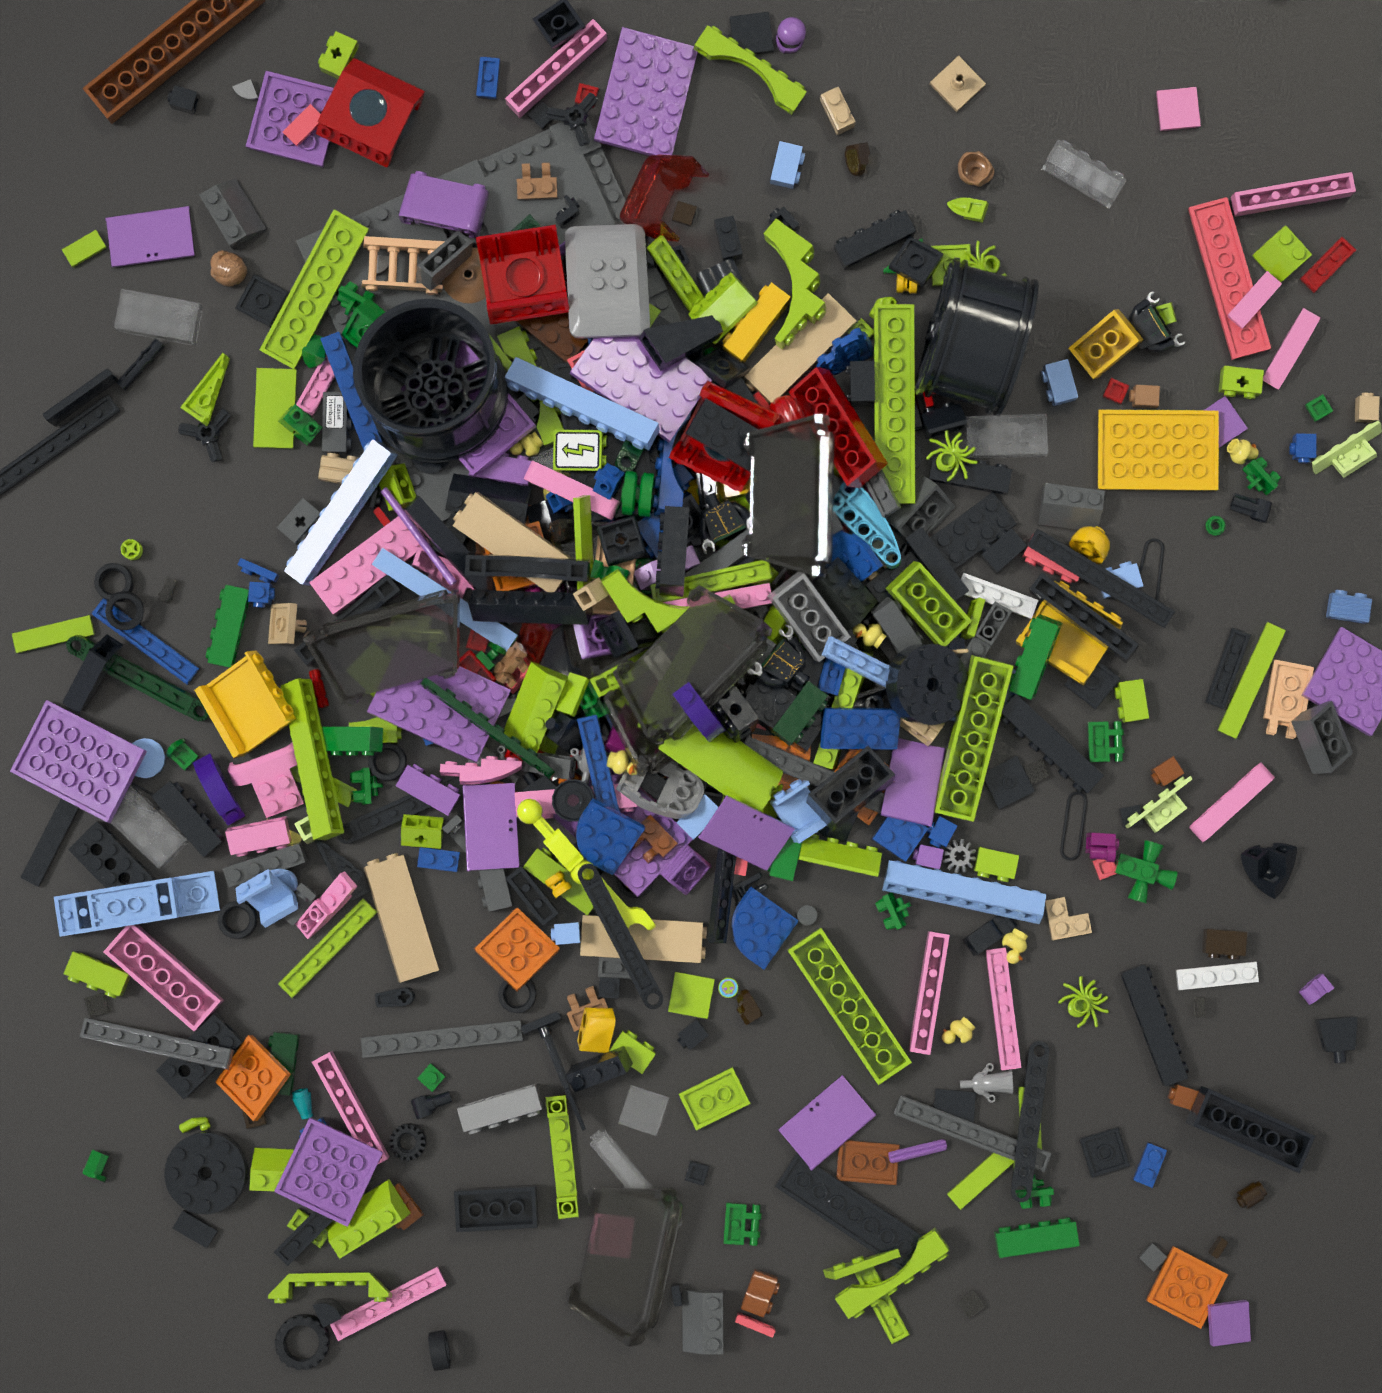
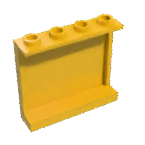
(1074, 650)
(245, 704)

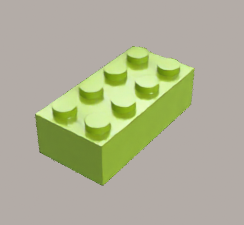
(928, 604)

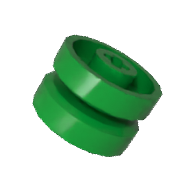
(638, 494)

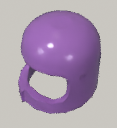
(791, 32)

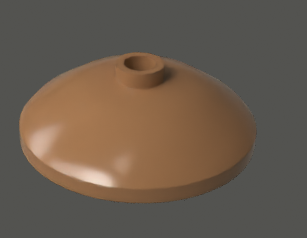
(463, 288)

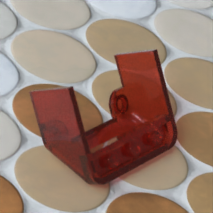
(654, 189)

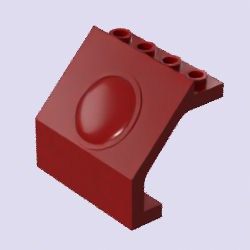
(522, 274)

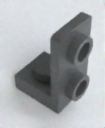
(456, 830)
(305, 898)

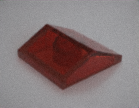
(534, 639)

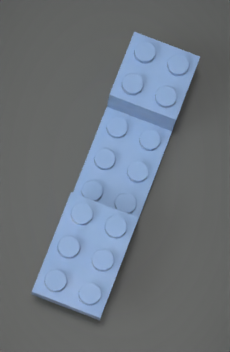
(137, 903)

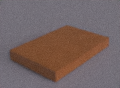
(866, 1162)

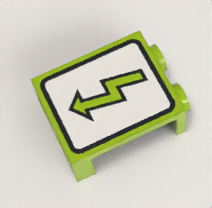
(579, 450)

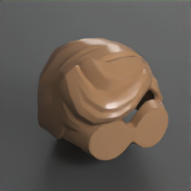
(975, 169)
(228, 268)

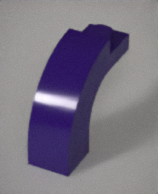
(699, 712)
(217, 789)

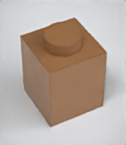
(1144, 396)

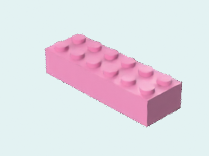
(355, 574)
(163, 976)

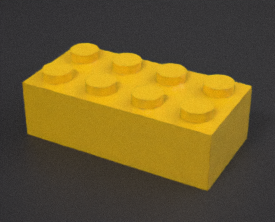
(757, 322)

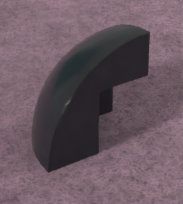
(1269, 866)

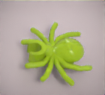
(988, 263)
(951, 455)
(1084, 1002)

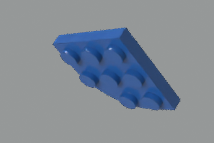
(855, 554)
(606, 835)
(760, 927)

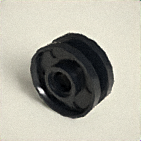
(562, 793)

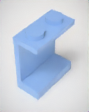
(794, 811)
(268, 896)

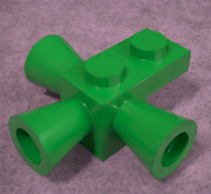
(1145, 871)

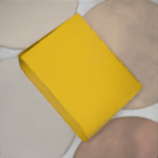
(596, 1030)

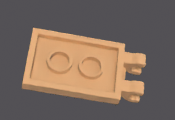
(1285, 695)

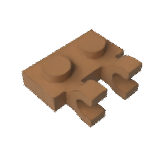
(536, 188)
(513, 659)
(576, 1014)

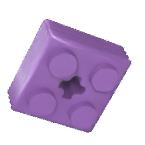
(587, 641)
(685, 869)

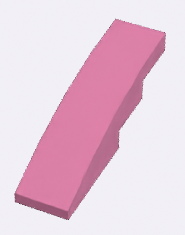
(1291, 348)

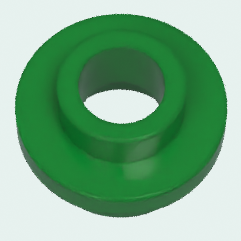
(1221, 523)

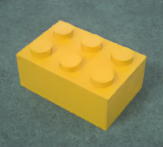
(1105, 343)

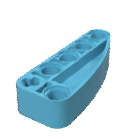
(867, 515)

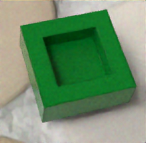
(1318, 408)
(431, 1077)

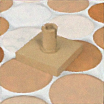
(957, 83)
(284, 624)

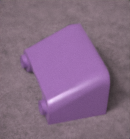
(444, 204)

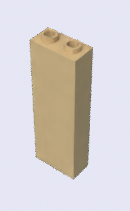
(784, 368)
(505, 534)
(400, 917)
(666, 942)

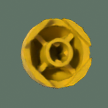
(1091, 543)

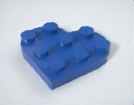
(852, 347)

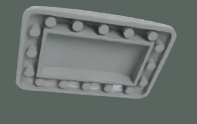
(607, 281)

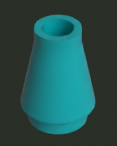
(303, 1103)

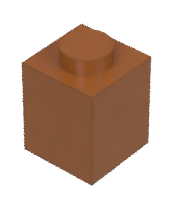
(1166, 772)
(1182, 1096)

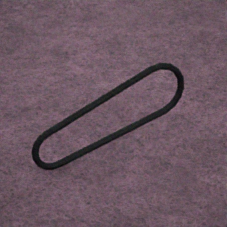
(1160, 565)

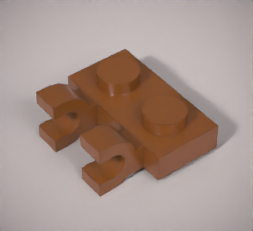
(658, 839)

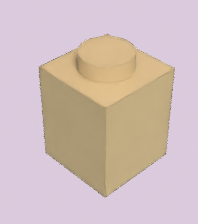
(1367, 408)
(591, 594)

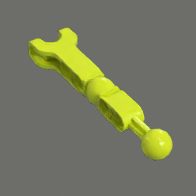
(530, 812)

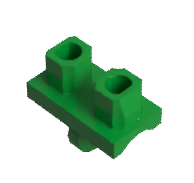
(350, 299)
(1259, 477)
(591, 703)
(363, 778)
(896, 908)
(1044, 1194)

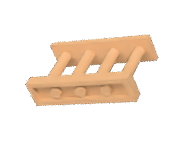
(394, 246)

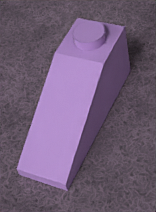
(647, 574)

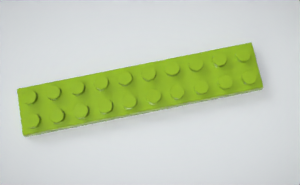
(895, 396)

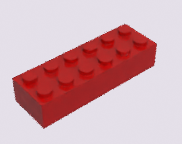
(855, 451)

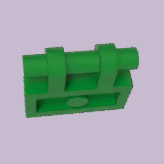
(1099, 741)
(735, 1224)

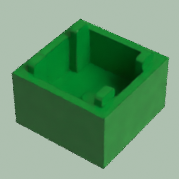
(360, 320)

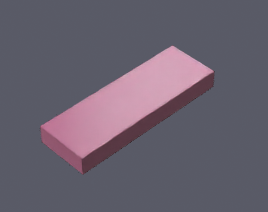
(1254, 300)
(319, 383)

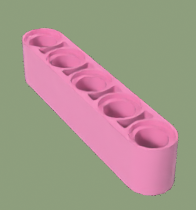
(569, 489)
(1231, 802)

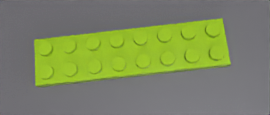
(314, 289)

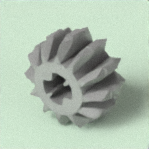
(958, 863)

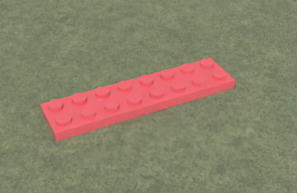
(1227, 275)

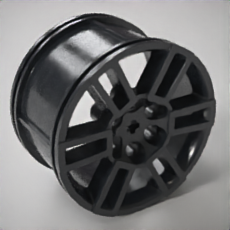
(977, 337)
(454, 430)

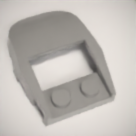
(678, 798)

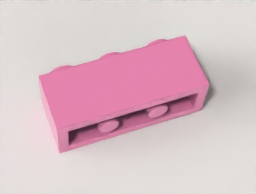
(258, 836)

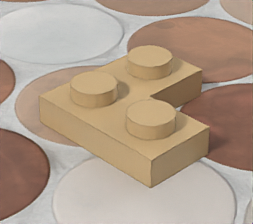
(1063, 925)

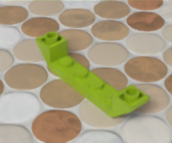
(562, 1156)
(284, 1289)

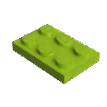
(714, 1098)

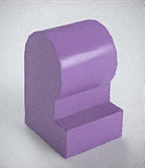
(1316, 988)

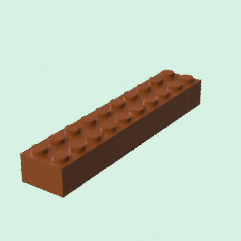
(164, 53)

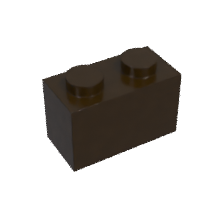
(1224, 942)

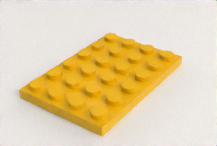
(1158, 450)

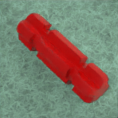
(319, 689)

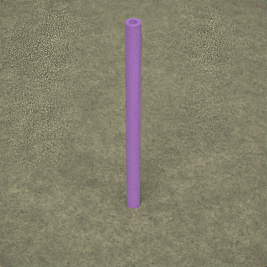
(418, 536)

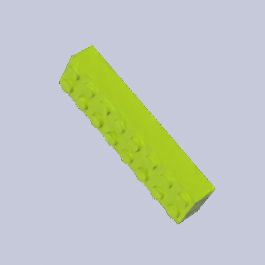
(973, 738)
(849, 1006)

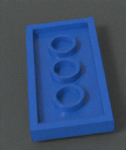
(860, 728)

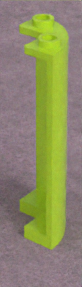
(726, 766)

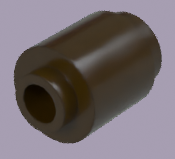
(1251, 1195)

